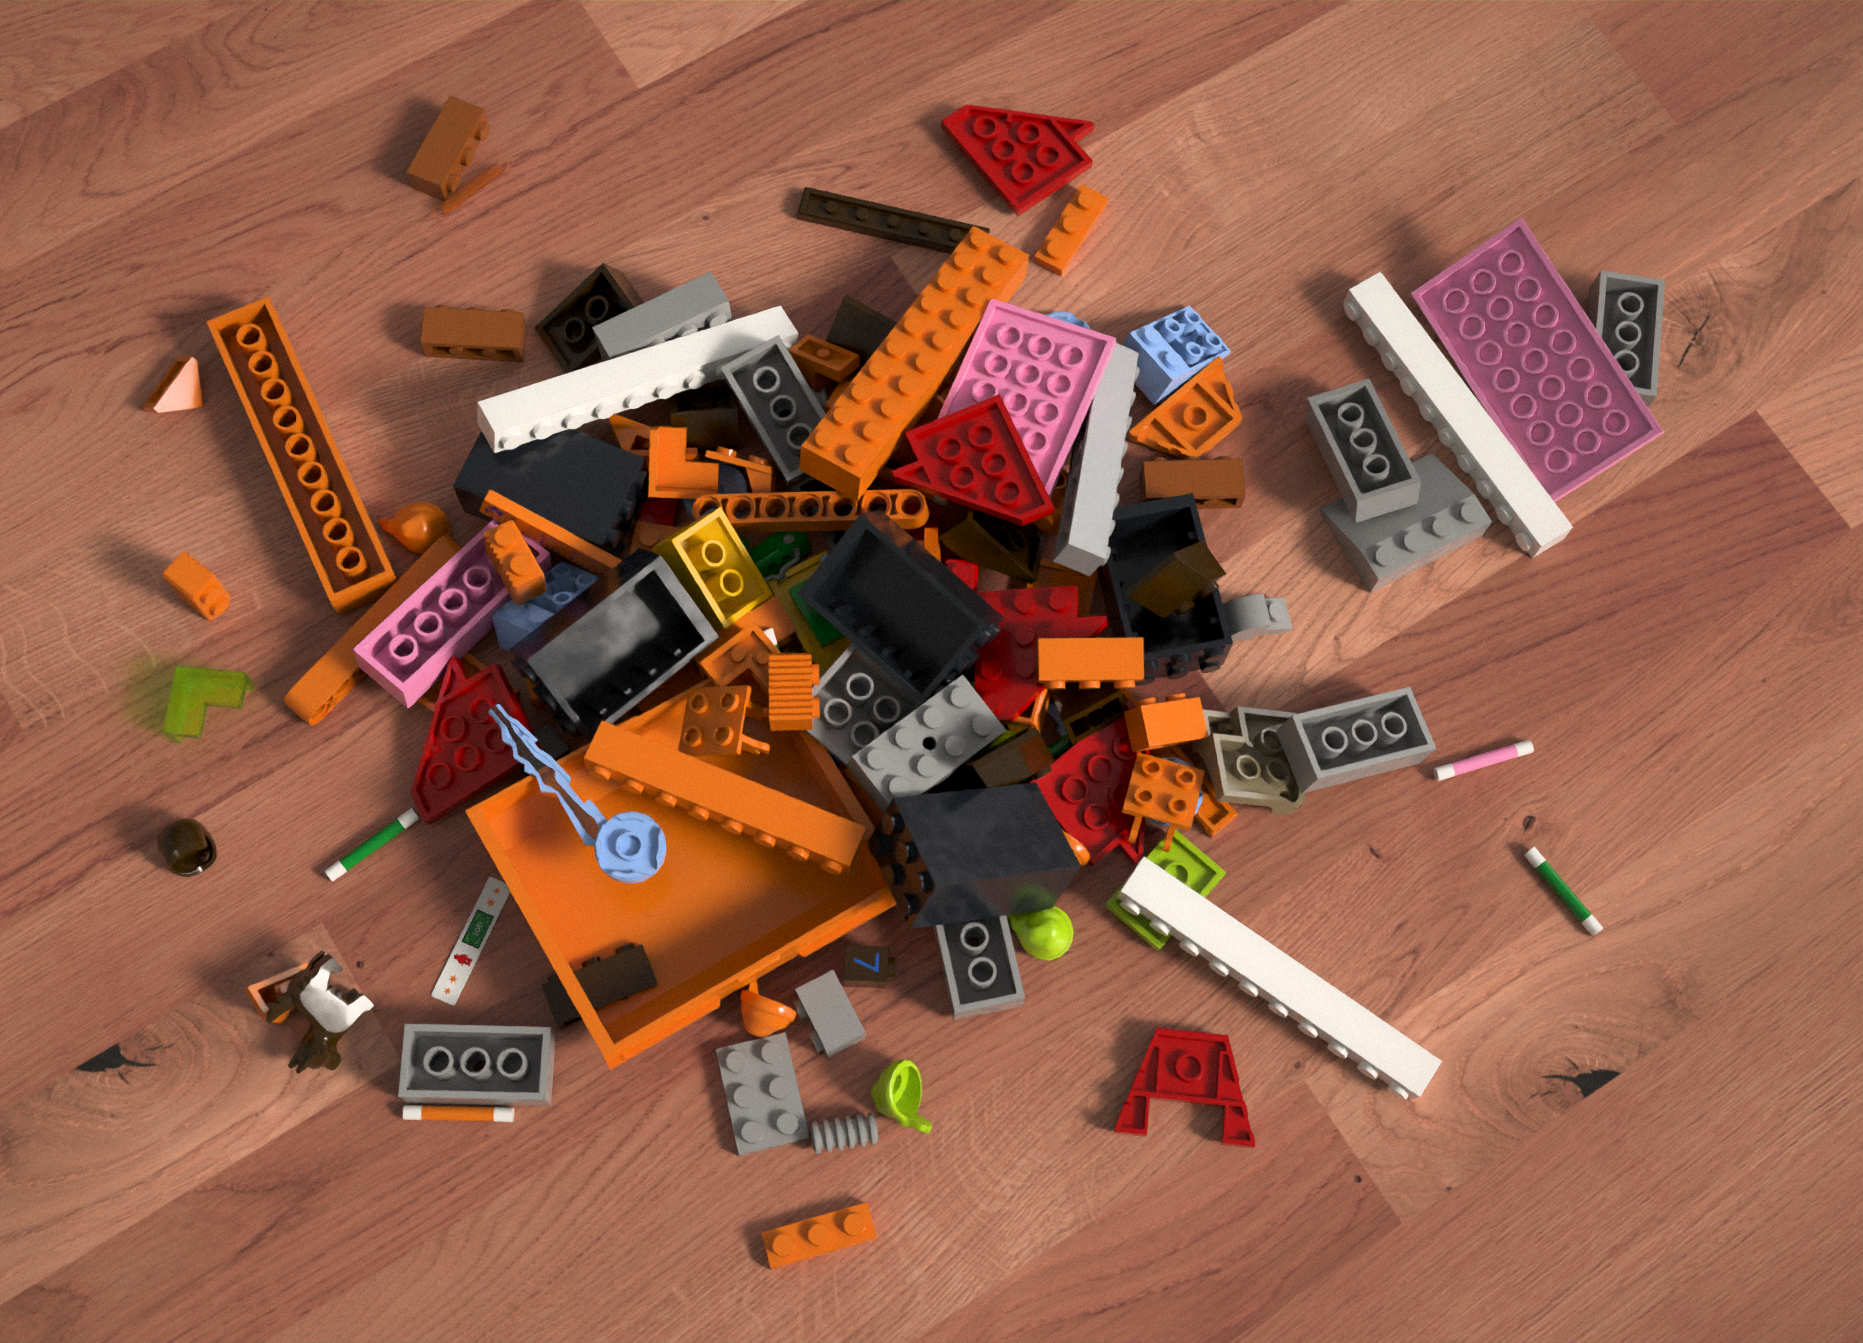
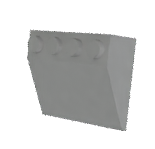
(1413, 536)
(857, 704)

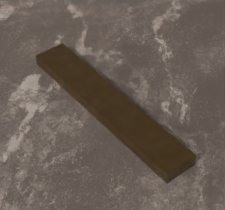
(882, 221)

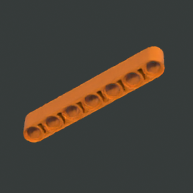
(797, 502)
(338, 669)

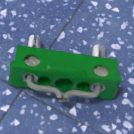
(779, 553)

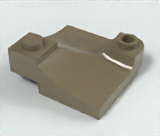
(1249, 759)

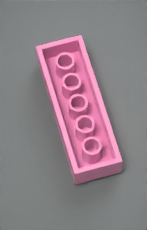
(438, 621)

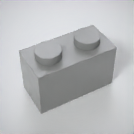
(829, 1014)

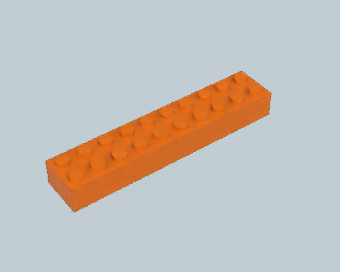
(911, 365)
(303, 455)

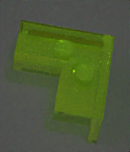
(197, 689)

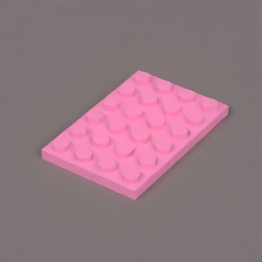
(1042, 374)

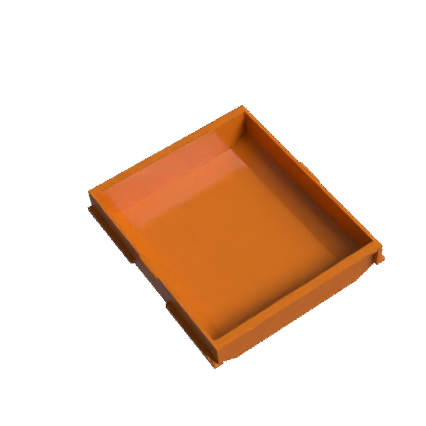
(714, 908)

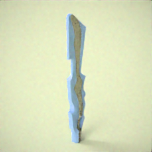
(550, 775)

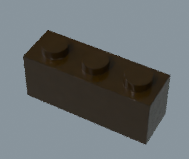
(602, 982)

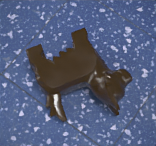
(325, 1010)

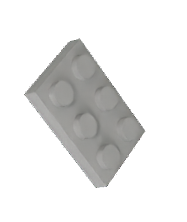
(762, 1094)

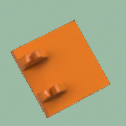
(759, 470)
(716, 721)
(1163, 793)

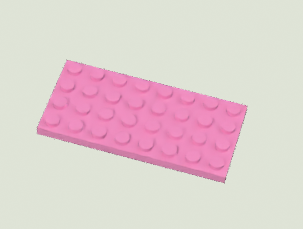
(1536, 361)

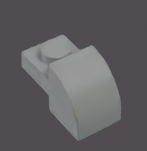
(1256, 616)

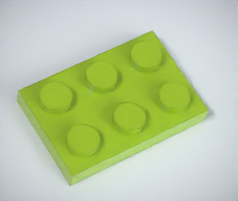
(1185, 864)

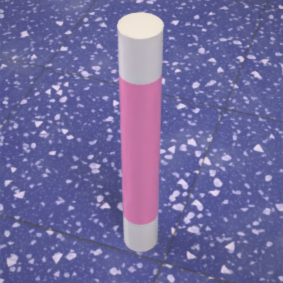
(1483, 760)

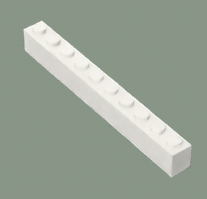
(625, 381)
(1456, 415)
(1279, 980)

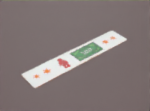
(471, 941)

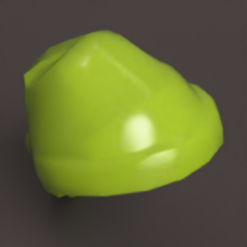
(1043, 932)
(899, 1095)

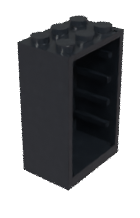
(565, 479)
(1141, 541)
(901, 606)
(613, 644)
(972, 854)

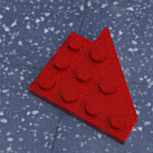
(1019, 151)
(978, 463)
(1008, 663)
(464, 742)
(1090, 790)

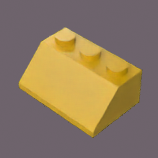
(715, 569)

